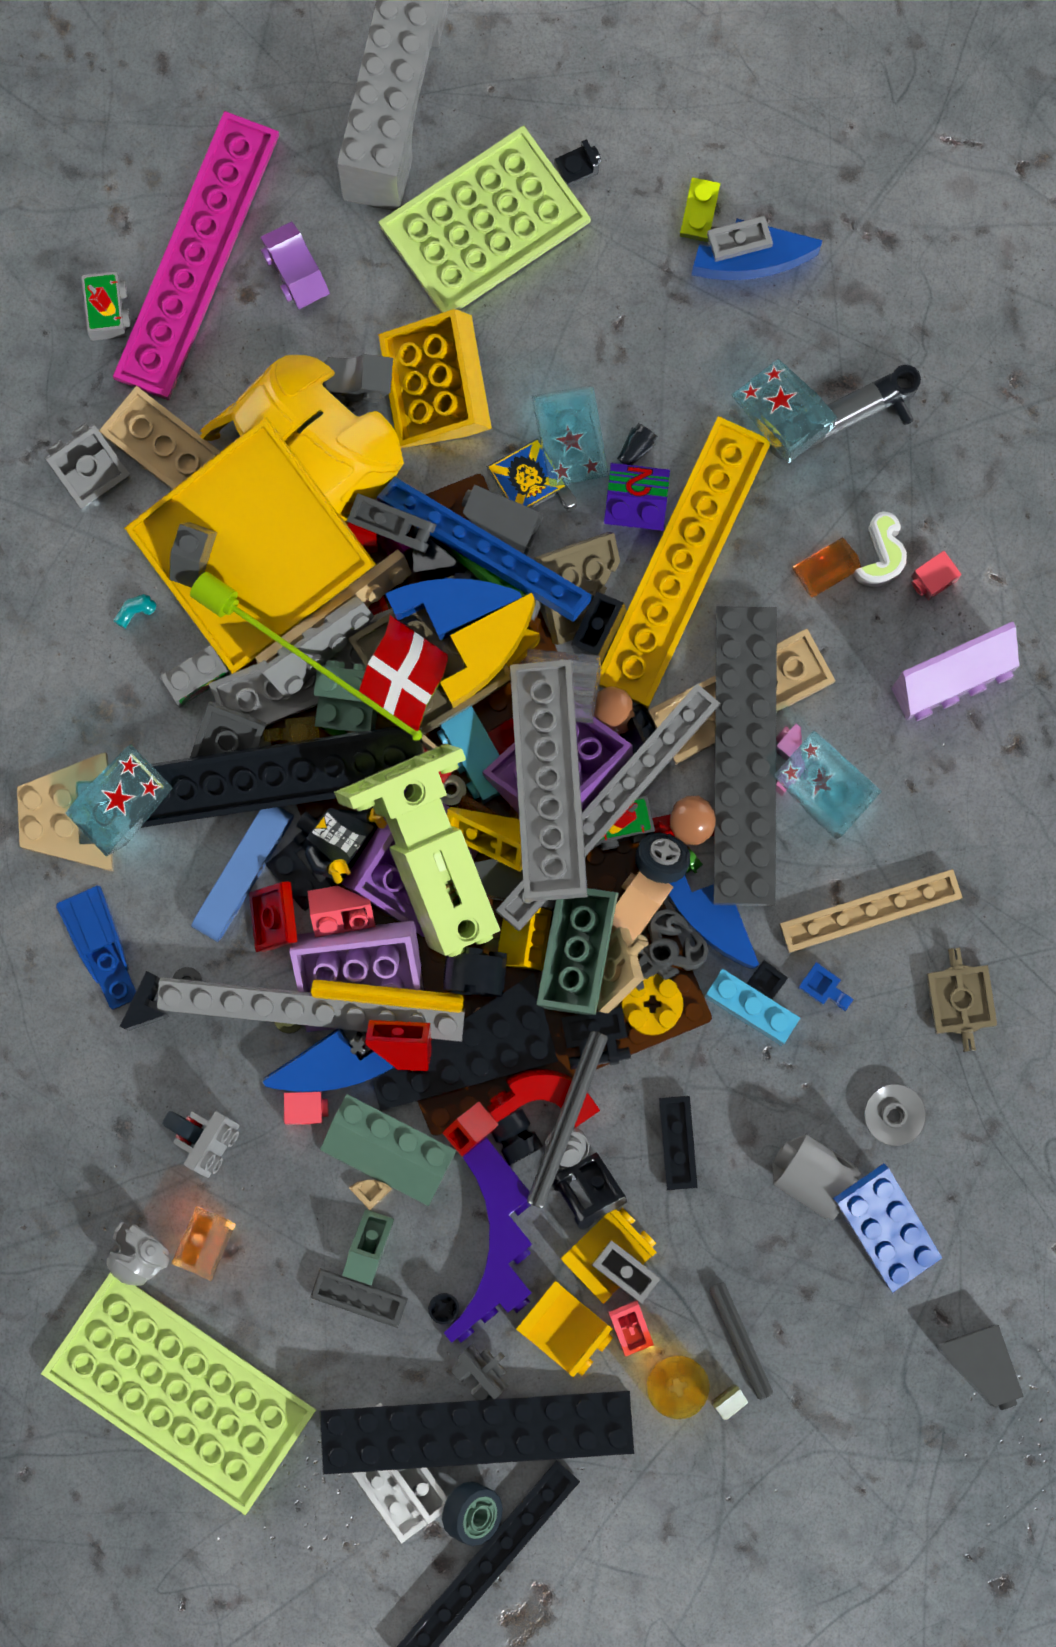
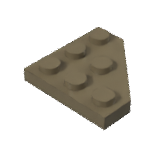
(586, 566)

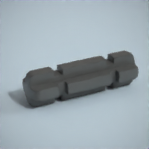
(358, 1043)

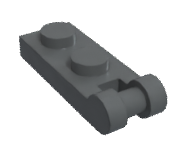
(390, 522)

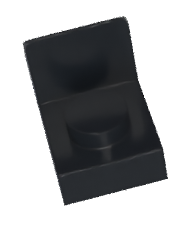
(139, 1012)

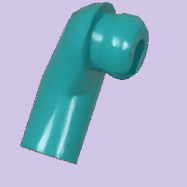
(133, 606)

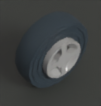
(662, 858)

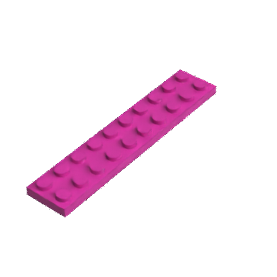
(196, 255)

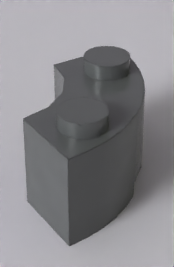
(360, 378)

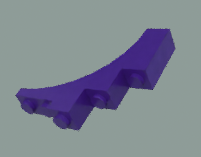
(500, 1284)

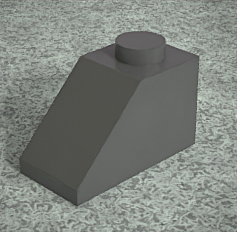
(190, 553)

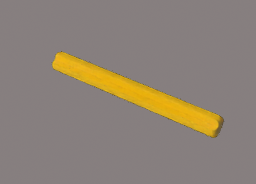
(387, 996)

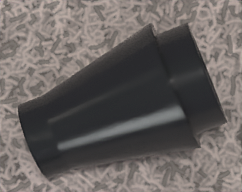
(637, 444)

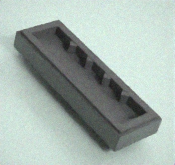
(359, 1298)

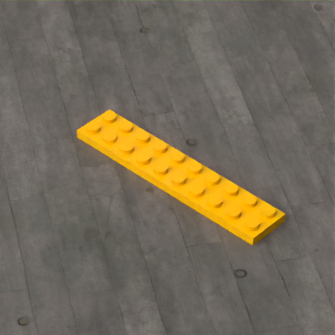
(683, 560)

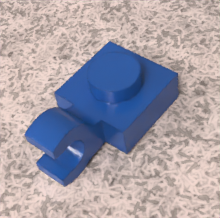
(822, 985)

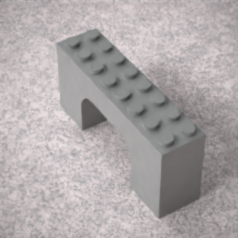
(380, 123)

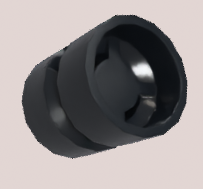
(516, 1137)

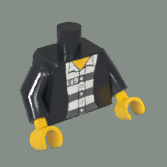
(337, 839)

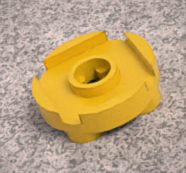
(664, 1016)

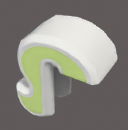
(888, 549)

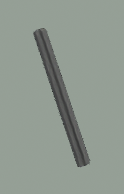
(567, 1119)

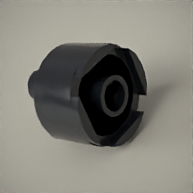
(475, 973)

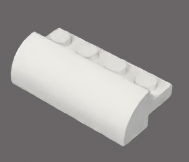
(403, 1498)

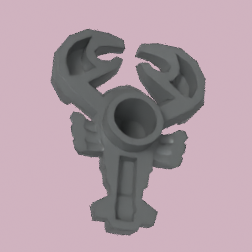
(664, 952)

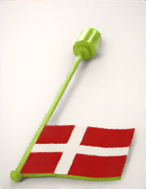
(396, 679)

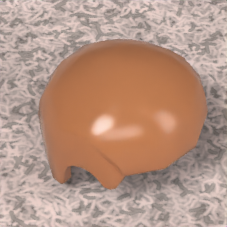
(614, 709)
(692, 820)

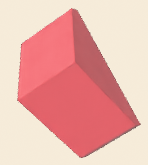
(630, 1328)

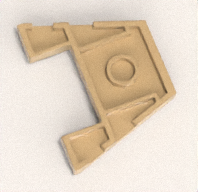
(43, 819)

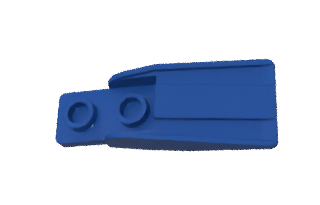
(98, 944)

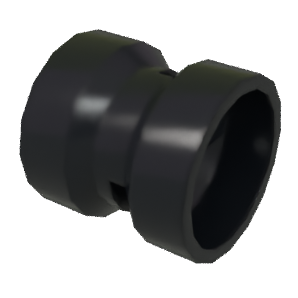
(443, 1308)

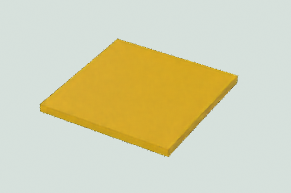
(272, 545)

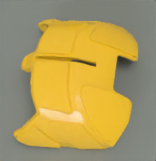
(337, 449)

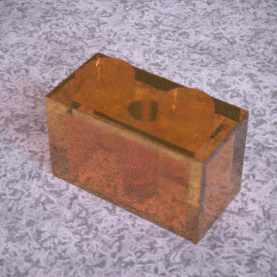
(203, 1243)

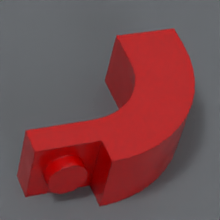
(538, 1085)

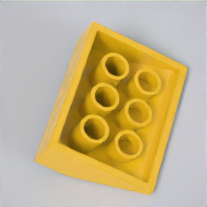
(436, 379)

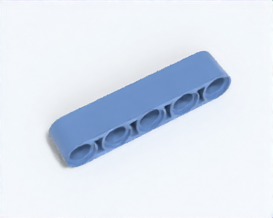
(242, 872)

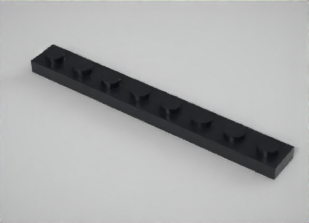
(492, 1558)

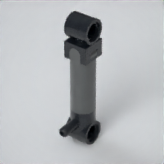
(873, 399)

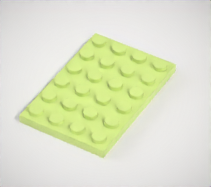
(484, 221)

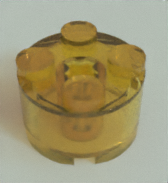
(693, 1394)

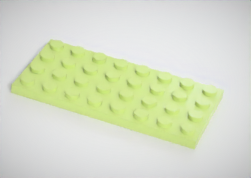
(179, 1392)

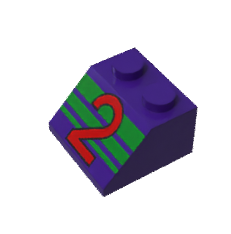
(637, 496)

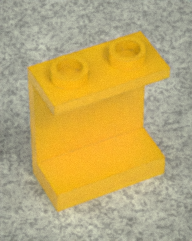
(615, 1227)
(565, 1330)

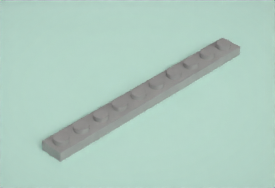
(626, 786)
(295, 1007)

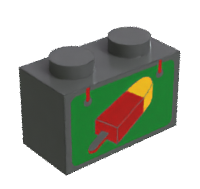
(632, 825)

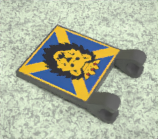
(524, 478)

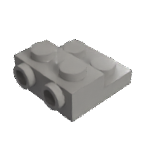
(86, 464)

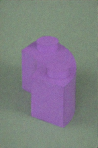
(295, 265)

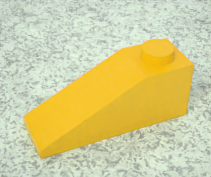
(490, 834)

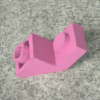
(788, 742)

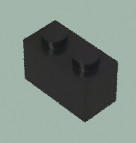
(599, 626)

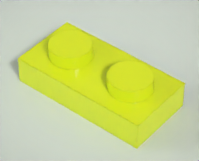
(699, 209)

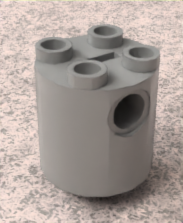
(813, 1174)

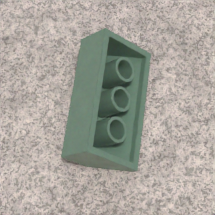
(577, 952)
(387, 1150)

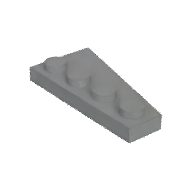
(290, 672)

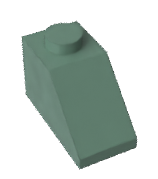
(368, 1247)

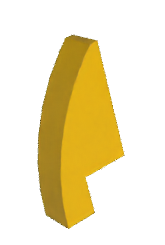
(487, 648)

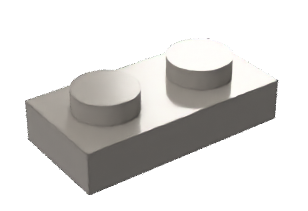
(739, 238)

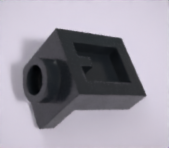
(578, 164)

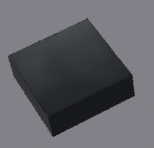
(767, 980)

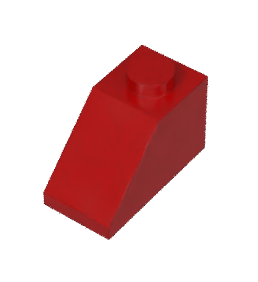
(401, 1043)

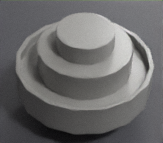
(576, 1149)

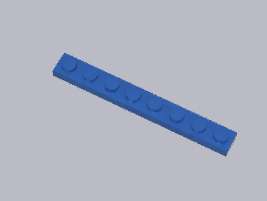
(489, 551)

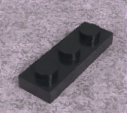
(678, 1143)

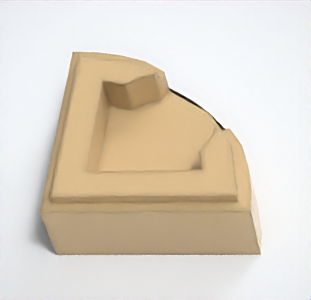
(370, 1192)

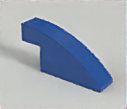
(785, 254)
(451, 602)
(717, 924)
(327, 1067)

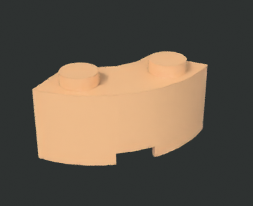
(639, 903)

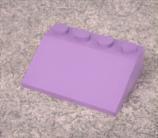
(957, 673)
(368, 956)

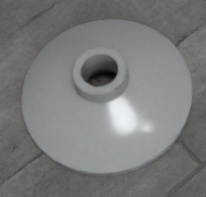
(911, 1115)

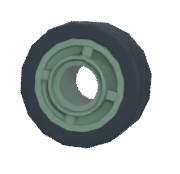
(472, 1513)

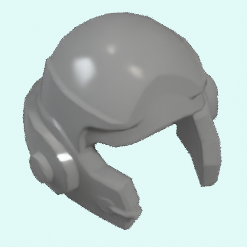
(138, 1256)

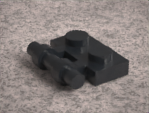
(611, 1024)

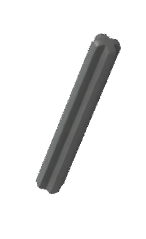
(741, 1341)

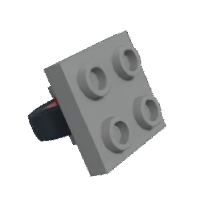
(208, 1142)

